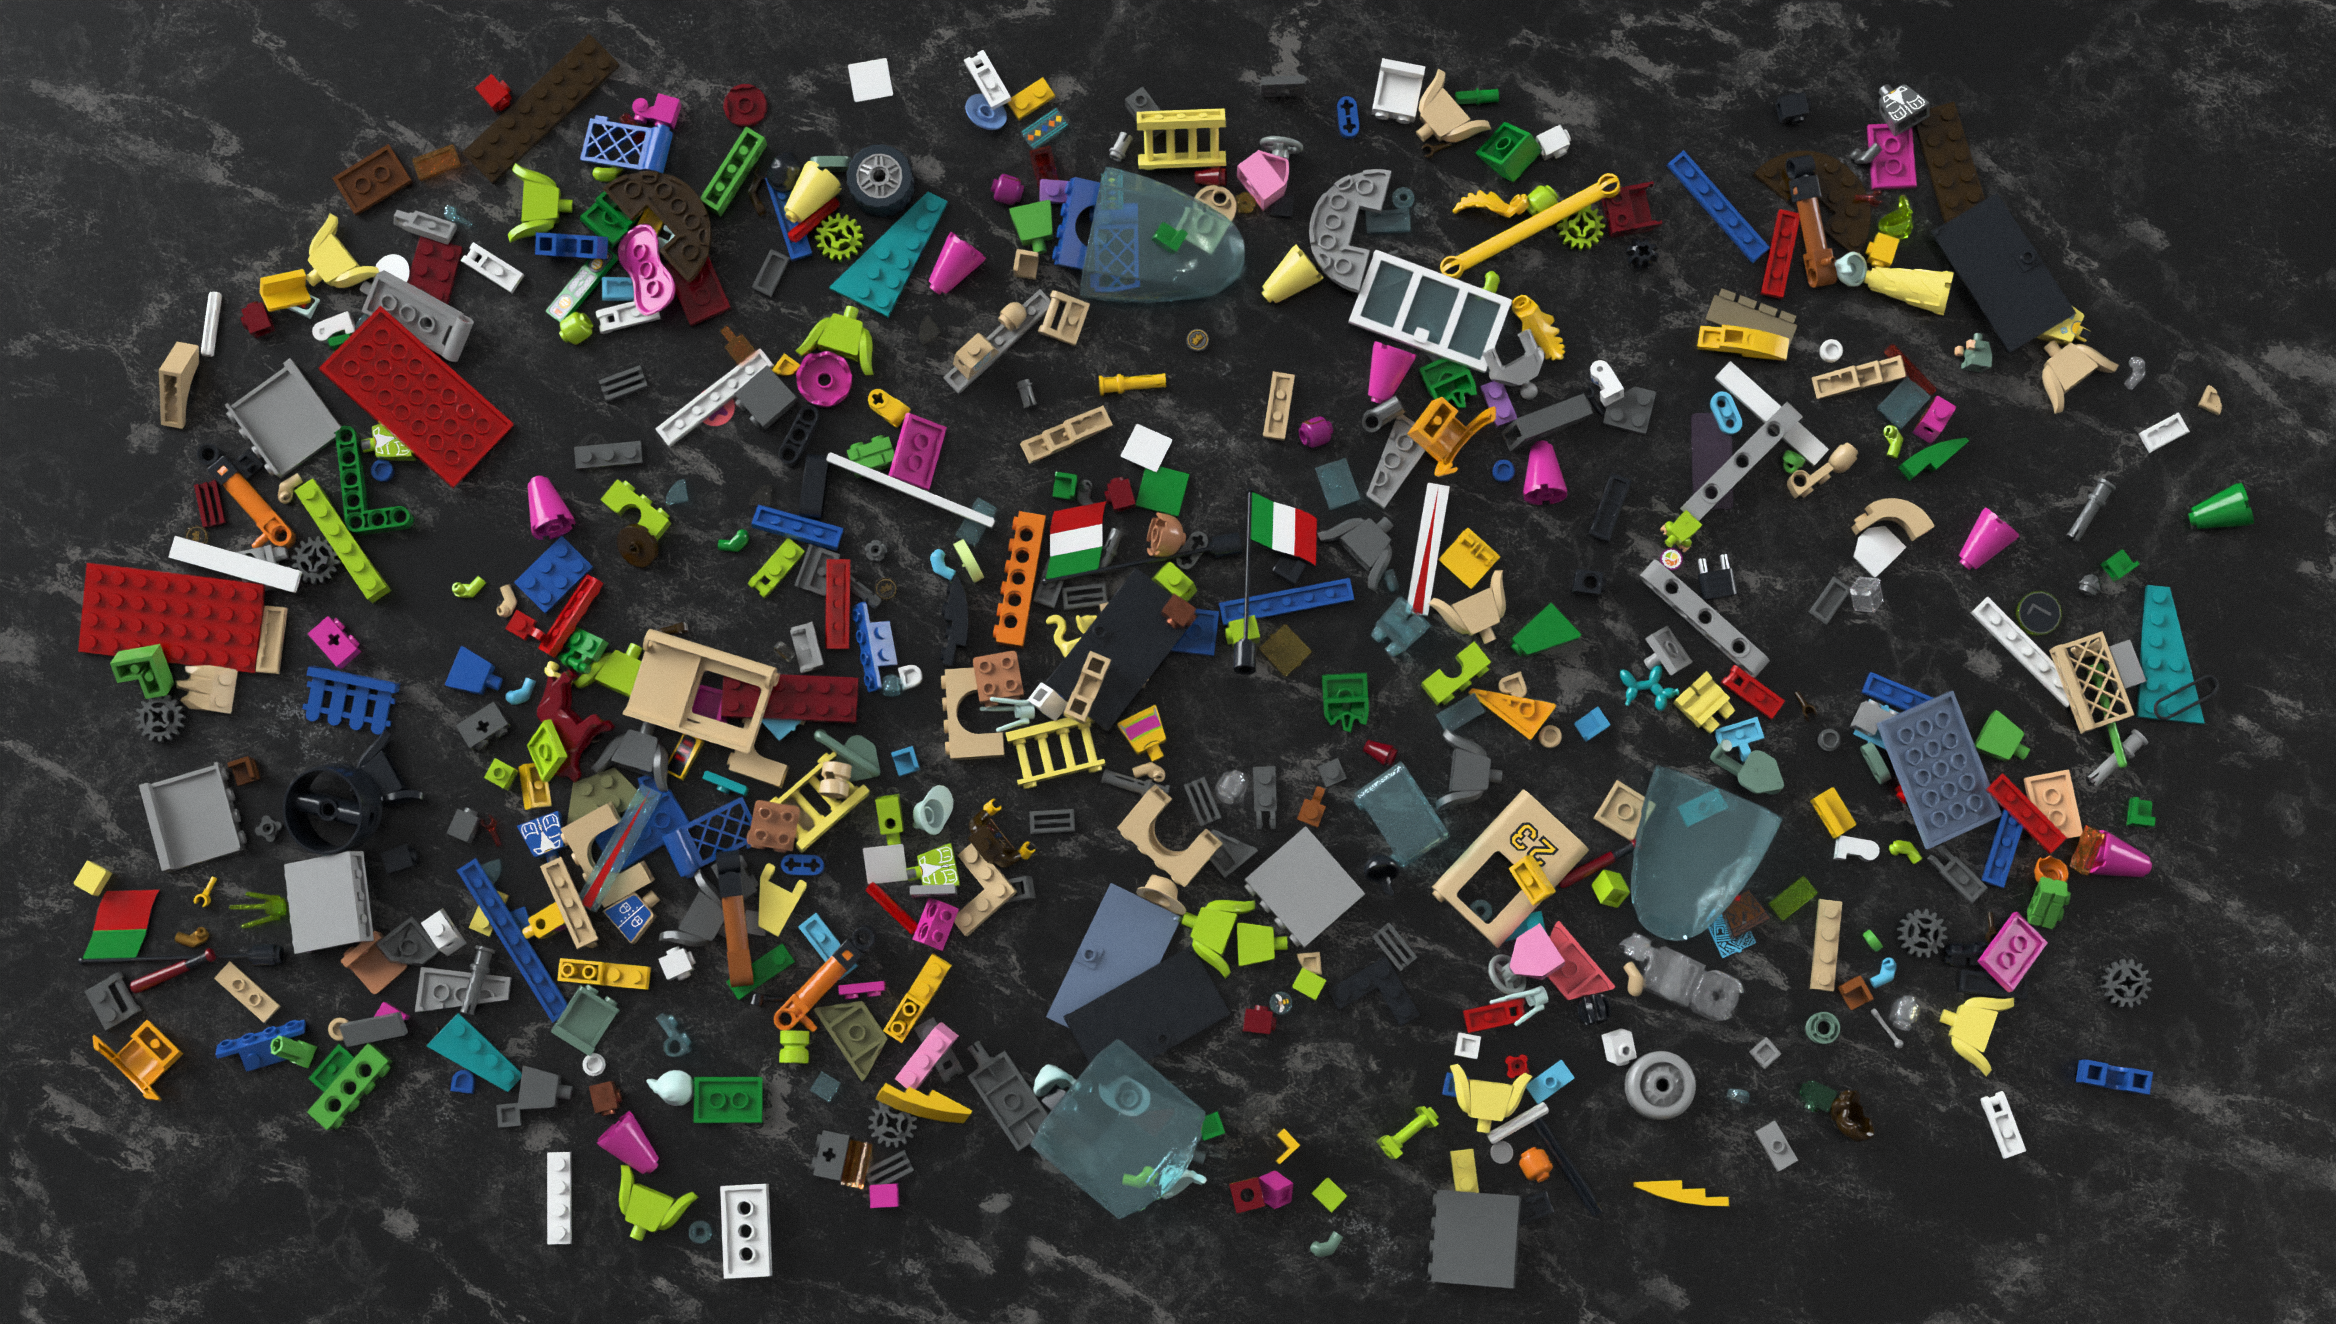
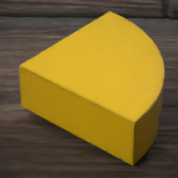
(786, 366)

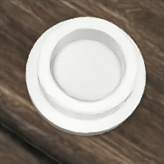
(594, 1064)

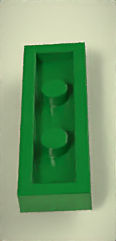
(765, 969)

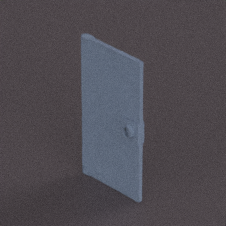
(1119, 945)

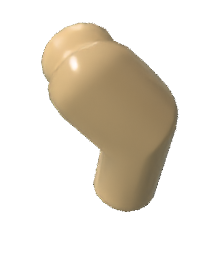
(509, 603)
(2094, 646)
(1151, 770)

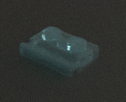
(1903, 403)
(1337, 484)

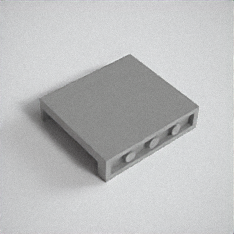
(284, 420)
(193, 818)
(1303, 887)
(328, 902)

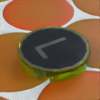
(2038, 613)

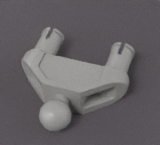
(1520, 370)

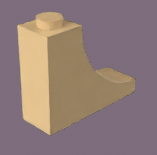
(175, 382)

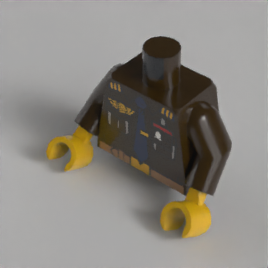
(991, 842)

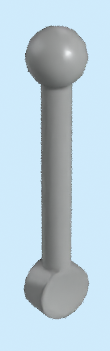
(1898, 1043)

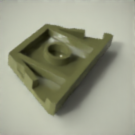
(599, 790)
(854, 1033)

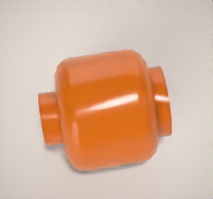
(1535, 1164)

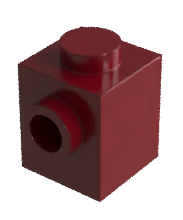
(257, 319)
(1120, 495)
(1259, 1020)

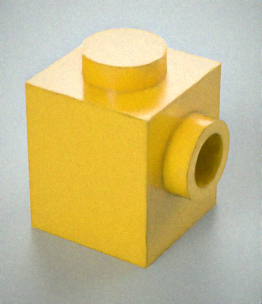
(1882, 250)

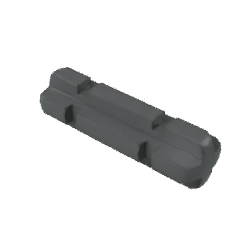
(864, 593)

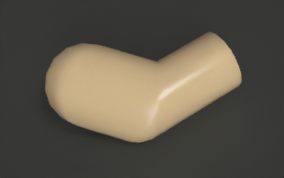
(286, 488)
(1635, 982)

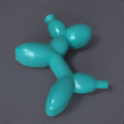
(1652, 684)

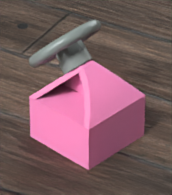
(1267, 174)
(1532, 957)

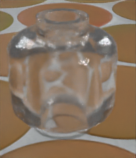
(1231, 787)
(1905, 1013)

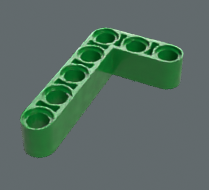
(359, 490)

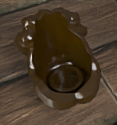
(1850, 1117)

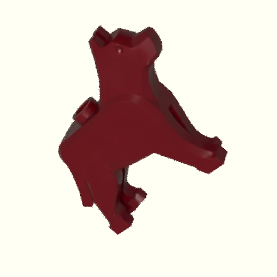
(572, 730)

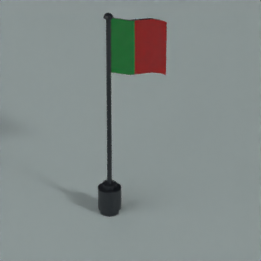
(124, 924)

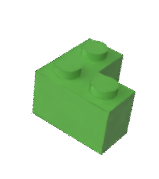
(147, 666)

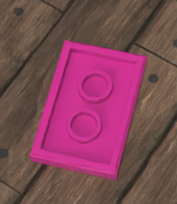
(1896, 162)
(917, 451)
(2012, 952)

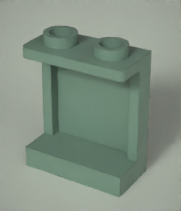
(585, 1019)

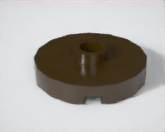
(637, 545)

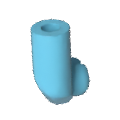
(938, 565)
(521, 695)
(1886, 974)

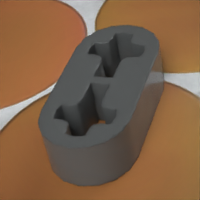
(1188, 546)

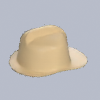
(1162, 893)

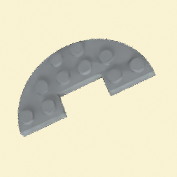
(1334, 224)

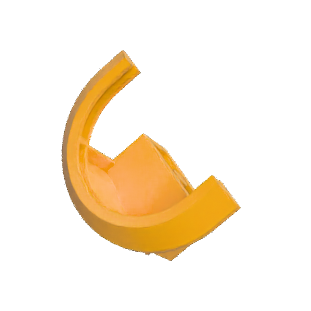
(1444, 434)
(143, 1057)

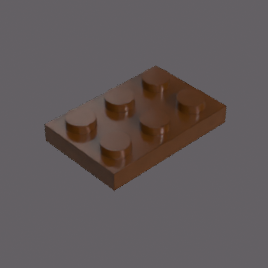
(372, 180)

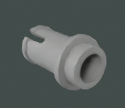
(1120, 147)

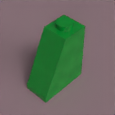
(1544, 633)

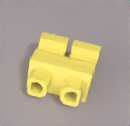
(1703, 701)

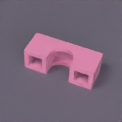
(926, 1056)

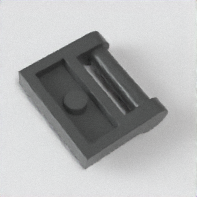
(107, 1005)

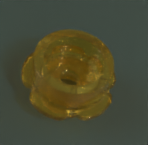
(1247, 208)

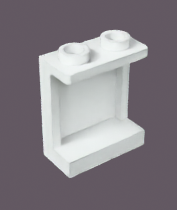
(1398, 91)

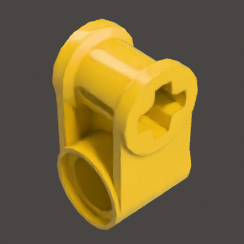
(891, 409)

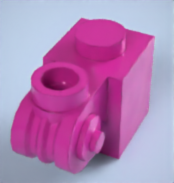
(663, 112)

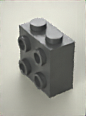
(765, 398)

